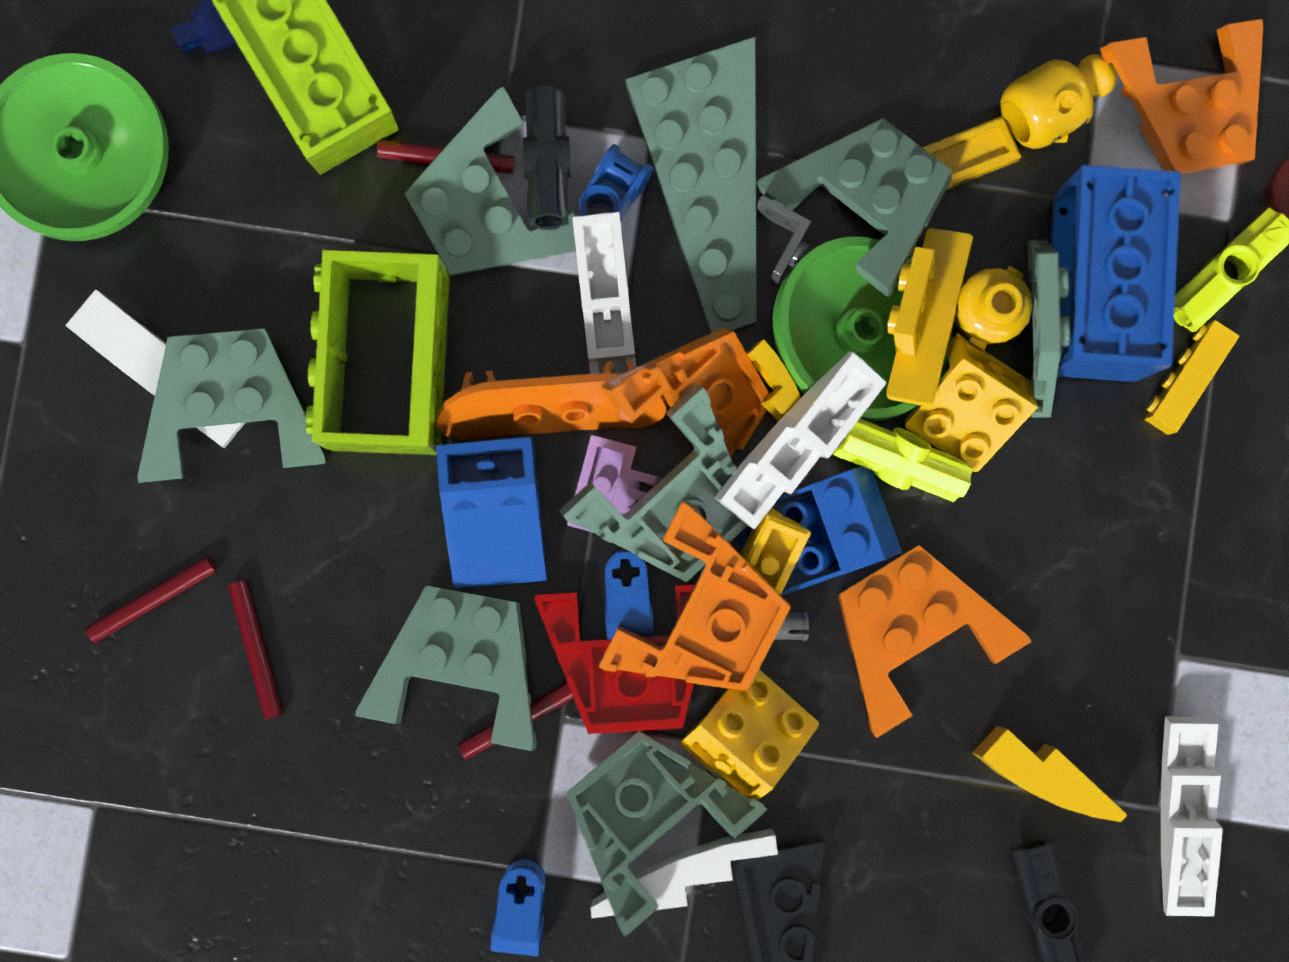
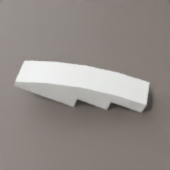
(604, 291)
(131, 349)
(799, 438)
(1189, 815)
(694, 866)

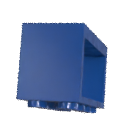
(1120, 268)

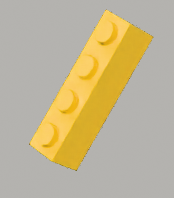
(1191, 377)

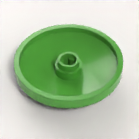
(78, 147)
(833, 311)

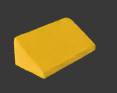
(775, 547)

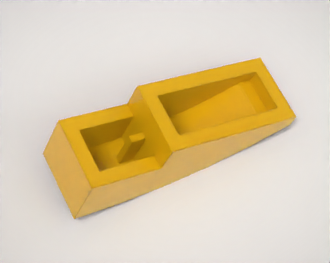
(1046, 775)

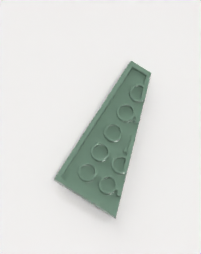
(704, 153)

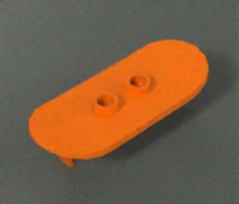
(536, 406)

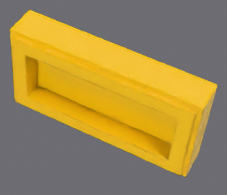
(976, 151)

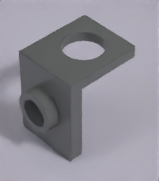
(792, 221)

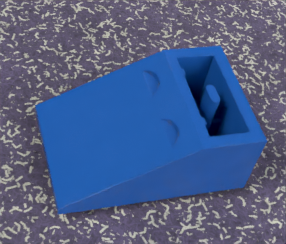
(492, 512)
(845, 524)

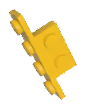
(926, 315)

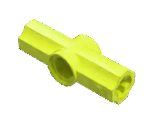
(1248, 252)
(905, 460)

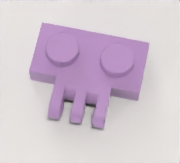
(609, 469)

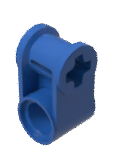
(615, 183)
(628, 603)
(519, 915)

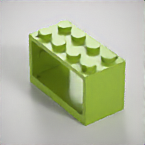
(311, 76)
(330, 331)

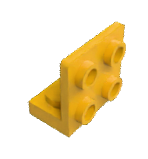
(975, 405)
(751, 736)

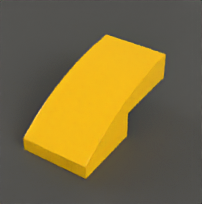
(777, 377)

